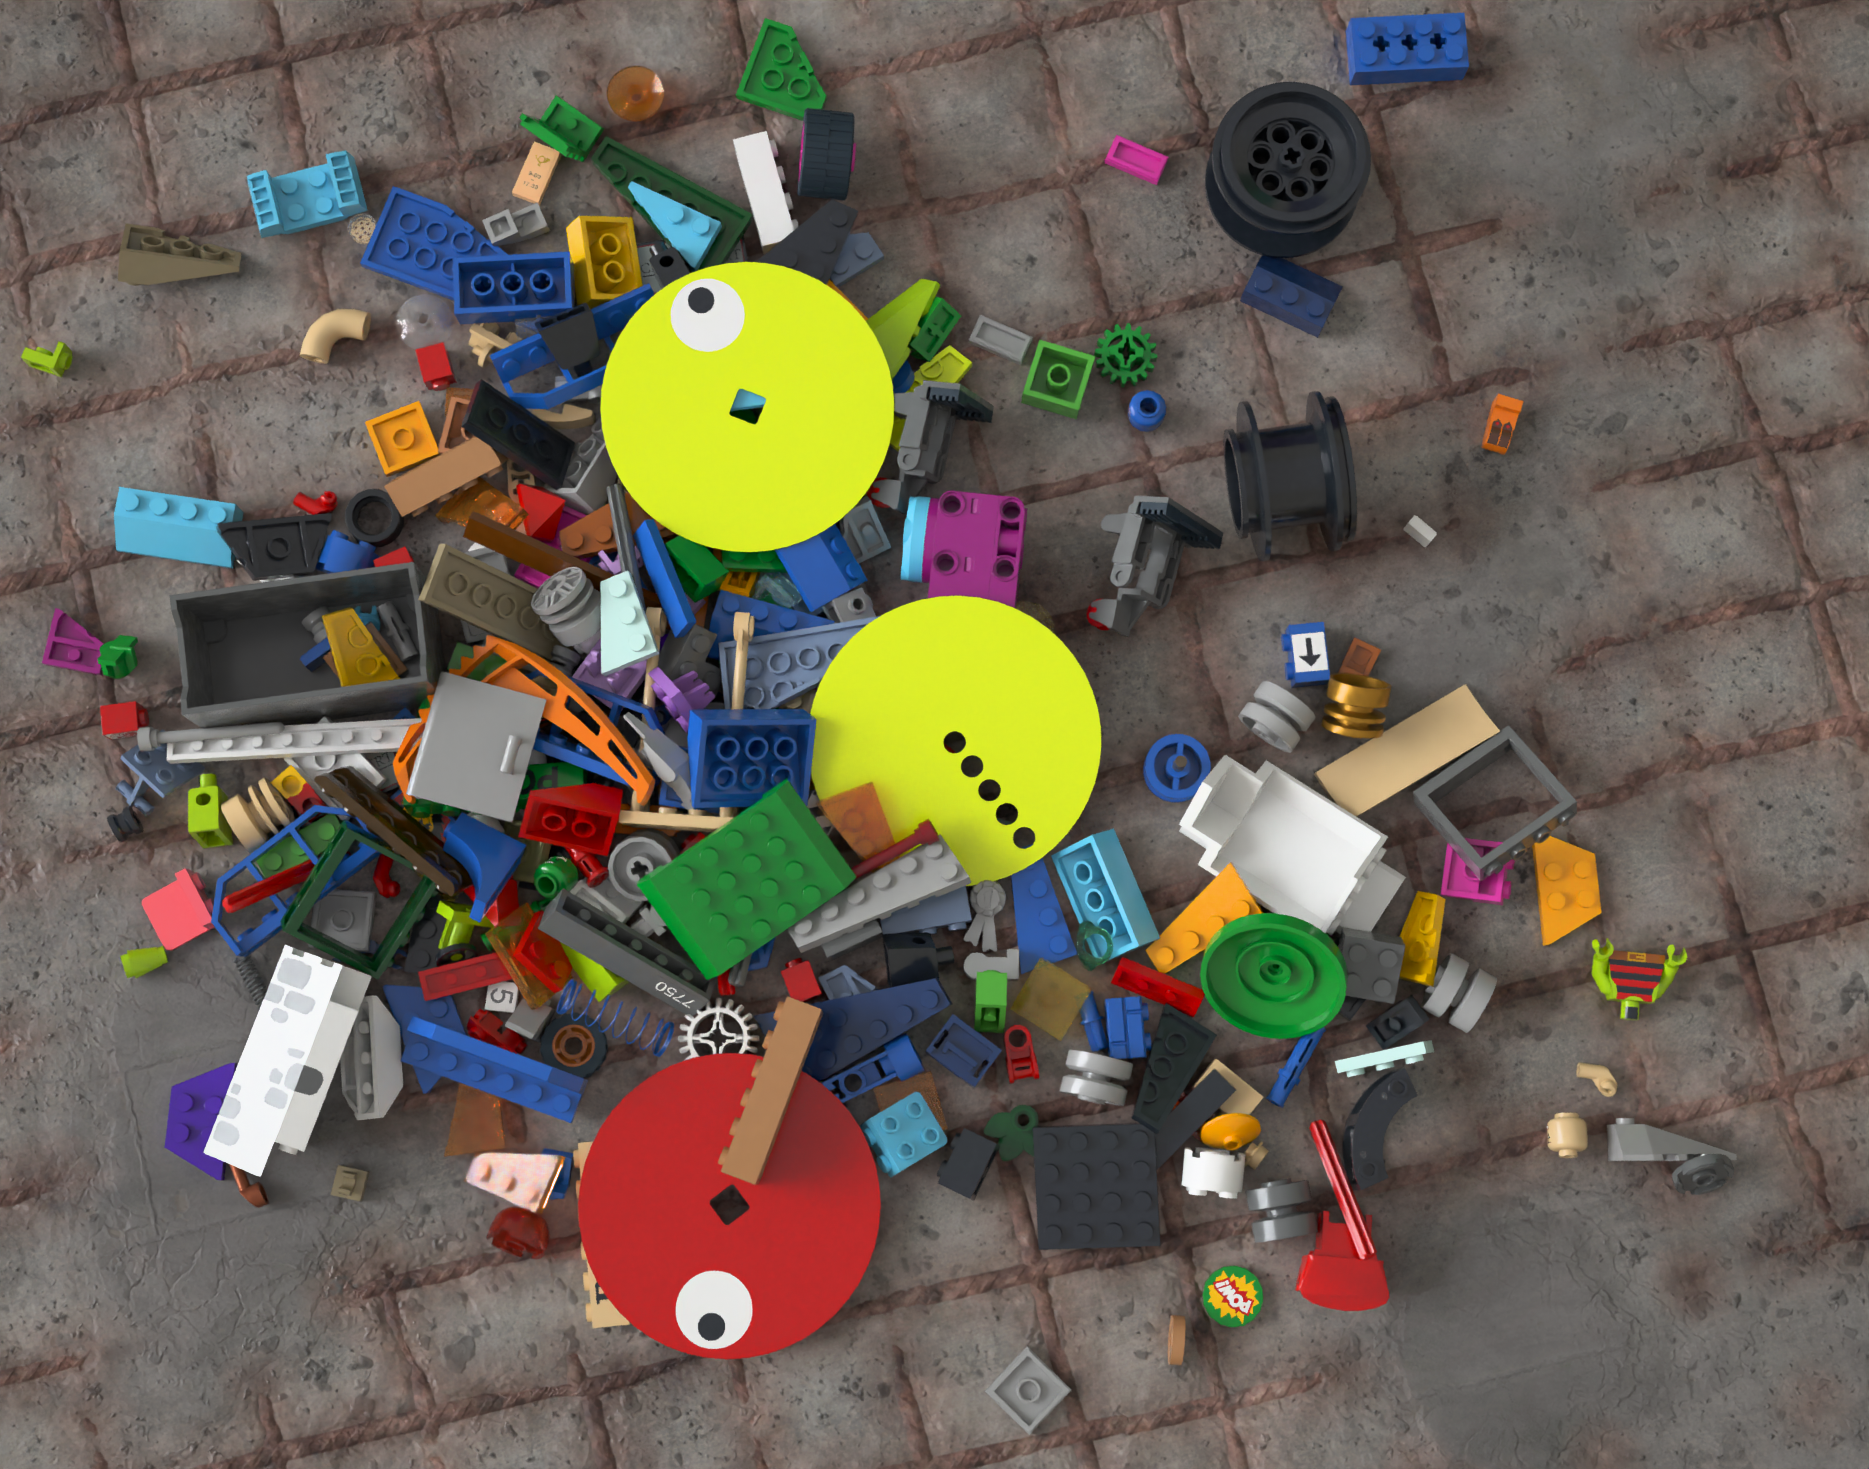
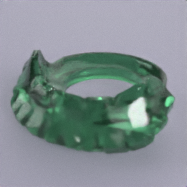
(1088, 961)

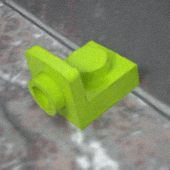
(47, 361)

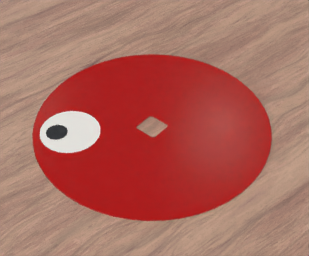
(671, 1256)

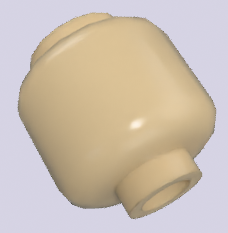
(1567, 1134)

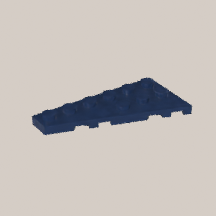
(865, 1022)

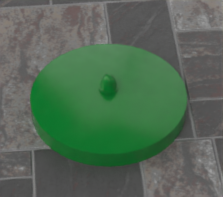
(1274, 975)

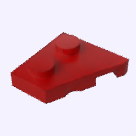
(543, 956)

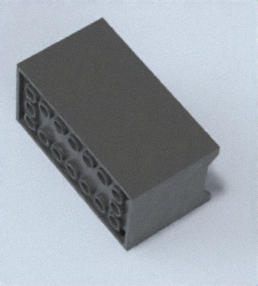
(247, 642)

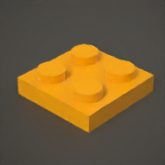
(402, 438)

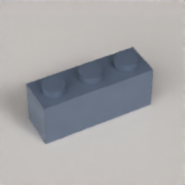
(932, 913)

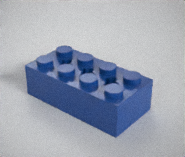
(1395, 36)
(501, 275)

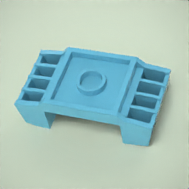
(307, 196)

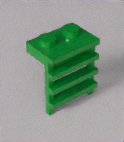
(565, 129)

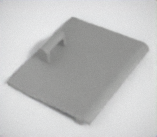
(476, 746)

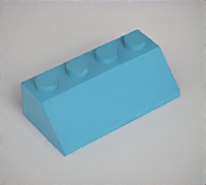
(173, 527)
(1105, 893)

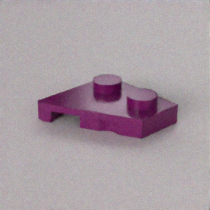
(71, 646)

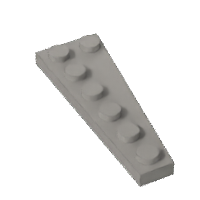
(902, 883)

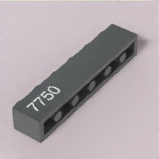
(626, 952)

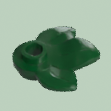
(1011, 1135)

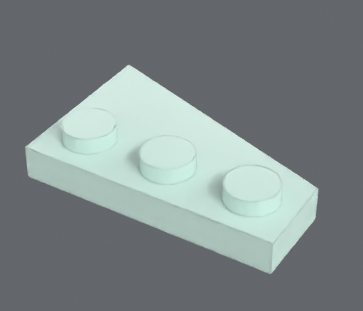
(624, 625)
(1385, 1058)

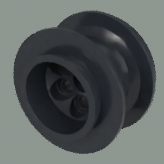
(1307, 128)
(1291, 475)

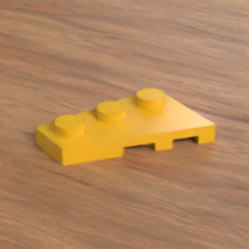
(354, 650)
(1422, 938)

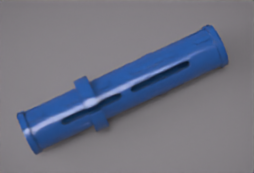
(1293, 1068)

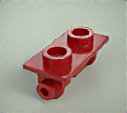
(485, 1027)

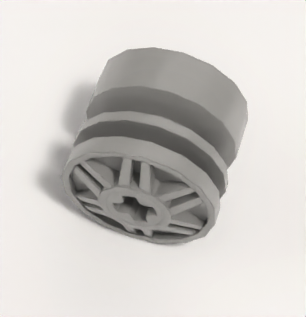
(569, 606)

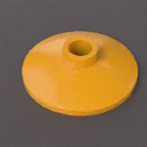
(1230, 1131)

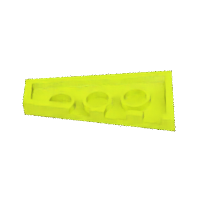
(944, 367)

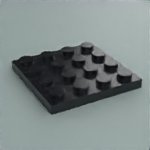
(1096, 1186)

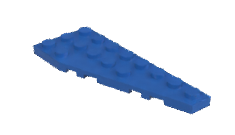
(418, 243)

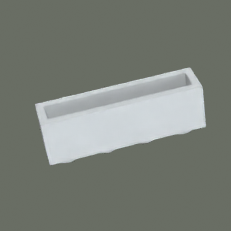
(764, 188)

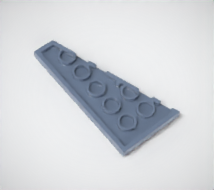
(785, 662)

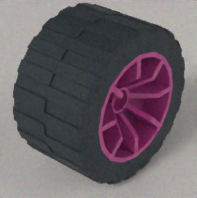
(826, 154)

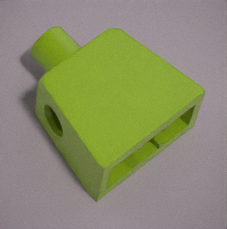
(205, 814)

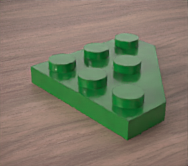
(780, 74)

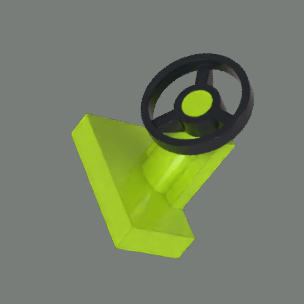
(457, 932)

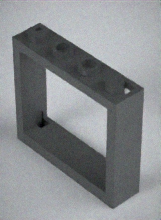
(1469, 766)

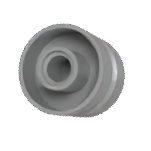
(1466, 996)

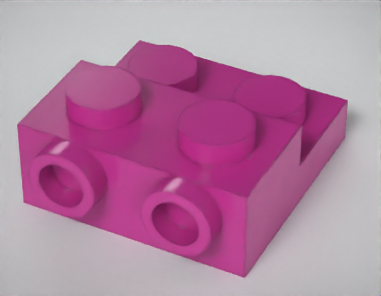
(1462, 883)

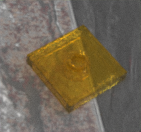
(1051, 998)

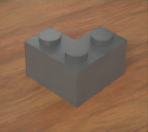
(689, 654)

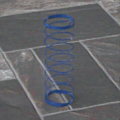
(561, 1011)

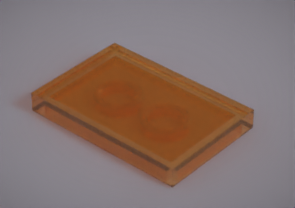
(505, 939)

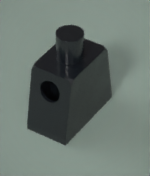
(666, 264)
(571, 338)
(913, 958)

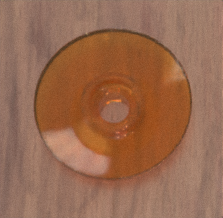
(633, 81)

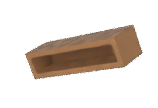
(443, 474)

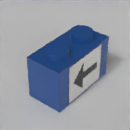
(1306, 654)

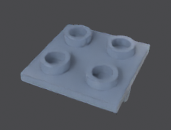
(154, 772)

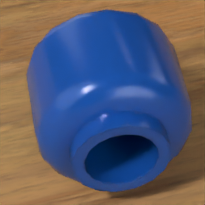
(1150, 402)

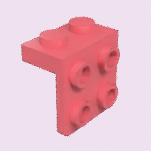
(180, 910)

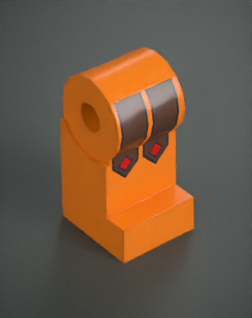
(1501, 423)

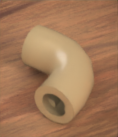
(331, 328)

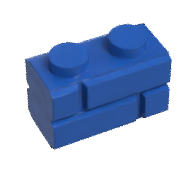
(1126, 1027)

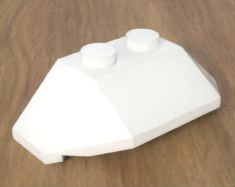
(372, 1061)

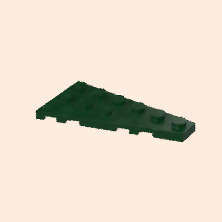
(623, 165)

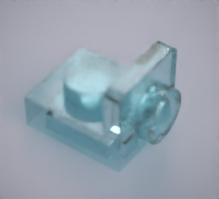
(780, 587)

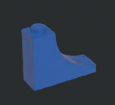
(486, 856)

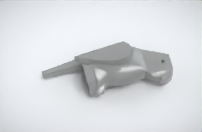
(666, 759)

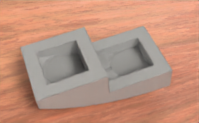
(515, 227)

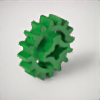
(1136, 354)

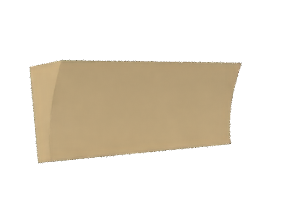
(1407, 752)

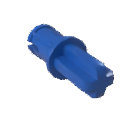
(1093, 1025)

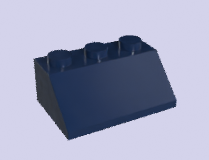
(1291, 294)

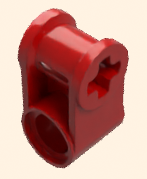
(1020, 1056)

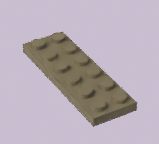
(487, 600)

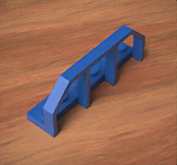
(534, 353)
(580, 755)
(252, 939)
(505, 1082)

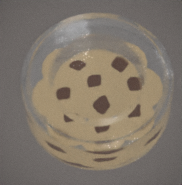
(361, 228)

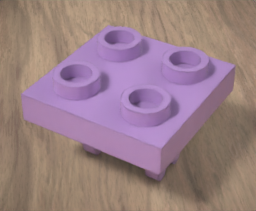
(622, 682)

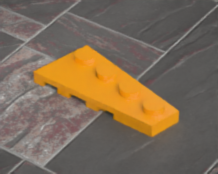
(1213, 908)

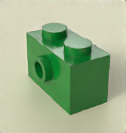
(696, 568)

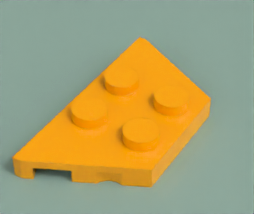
(1565, 887)

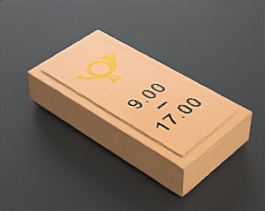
(536, 173)

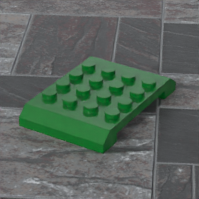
(747, 881)

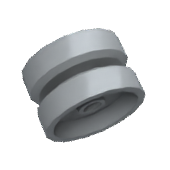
(1276, 716)
(635, 851)
(1095, 1081)

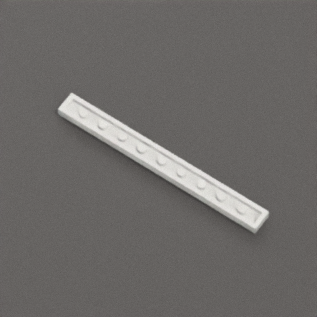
(299, 742)

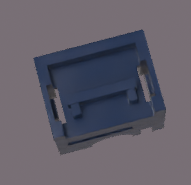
(963, 1051)

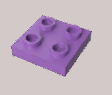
(681, 694)

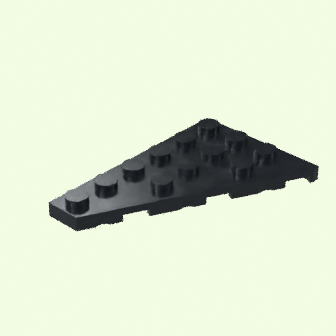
(816, 242)

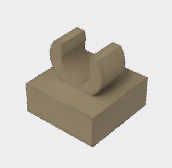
(350, 1183)

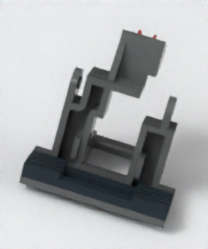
(926, 438)
(1165, 530)

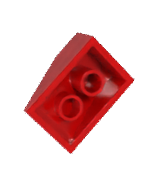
(573, 816)

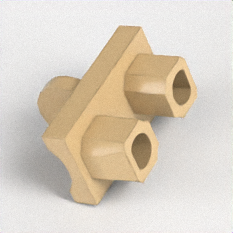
(486, 342)

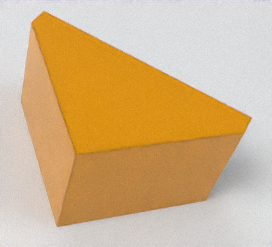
(740, 583)

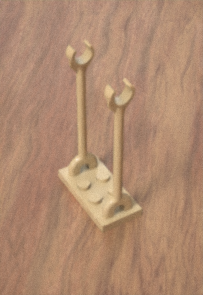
(670, 818)

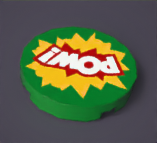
(1232, 1296)

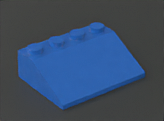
(746, 753)

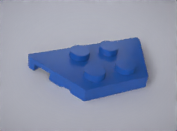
(442, 1011)

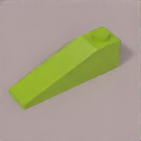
(899, 320)

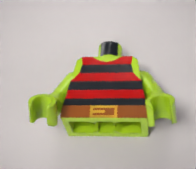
(1633, 976)

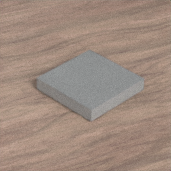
(346, 917)
(1028, 1390)

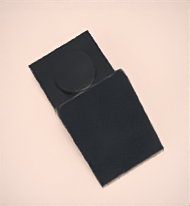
(1397, 1022)

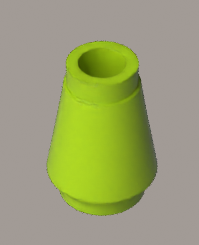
(141, 961)

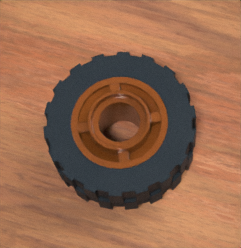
(563, 1030)

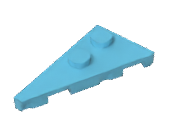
(684, 227)

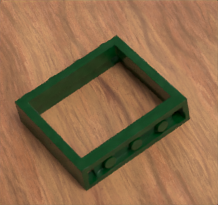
(399, 932)

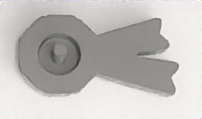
(987, 900)

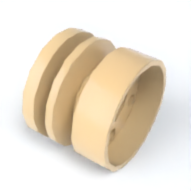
(257, 818)

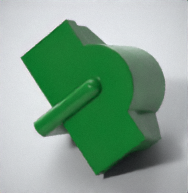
(118, 657)

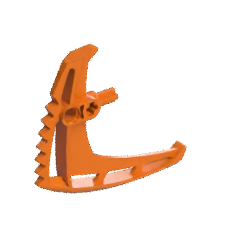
(555, 710)

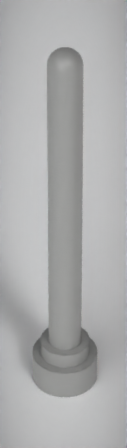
(150, 738)

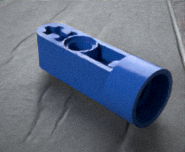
(898, 1060)

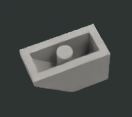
(530, 1022)

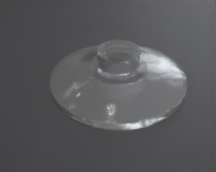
(433, 331)

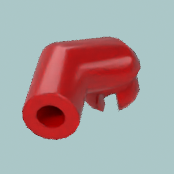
(320, 505)
(382, 879)

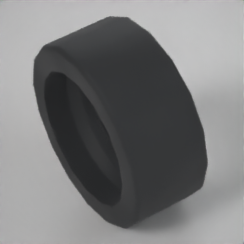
(358, 503)

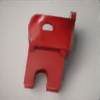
(1335, 1273)

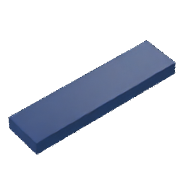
(664, 578)

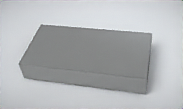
(1000, 340)

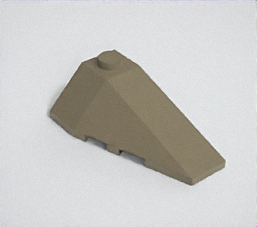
(153, 258)

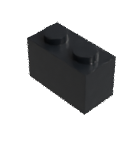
(967, 1164)

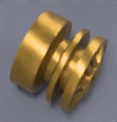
(1355, 712)

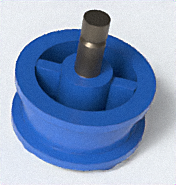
(1176, 767)

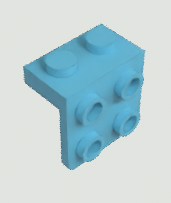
(903, 1134)

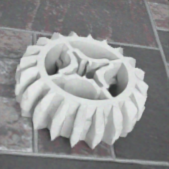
(718, 1013)

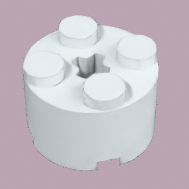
(1213, 1171)

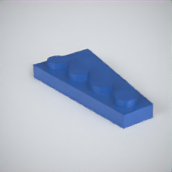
(1039, 918)

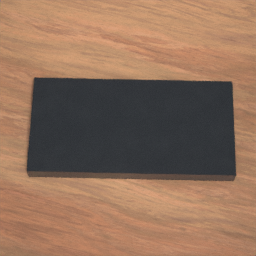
(518, 434)

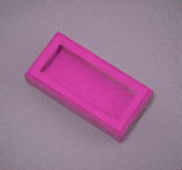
(1136, 160)

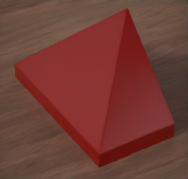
(543, 510)

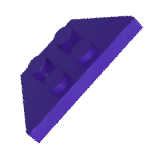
(193, 1115)

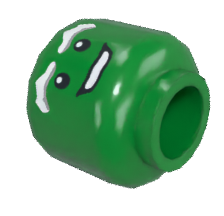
(554, 876)

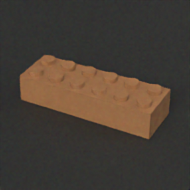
(772, 1090)

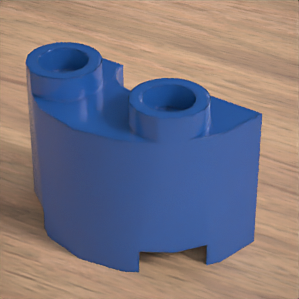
(342, 555)

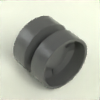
(1280, 1202)

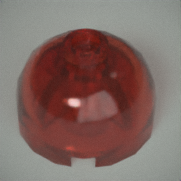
(520, 1231)

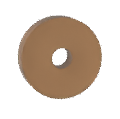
(1176, 1340)

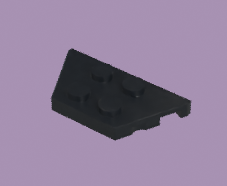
(277, 545)

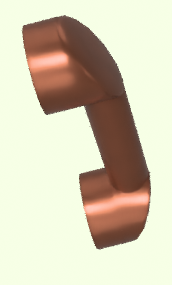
(253, 1193)

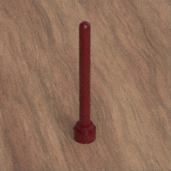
(923, 834)

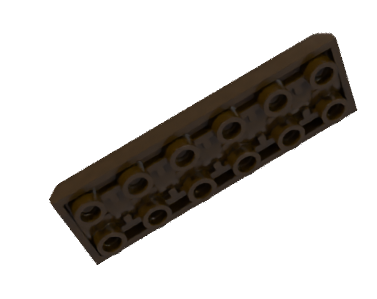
(396, 827)

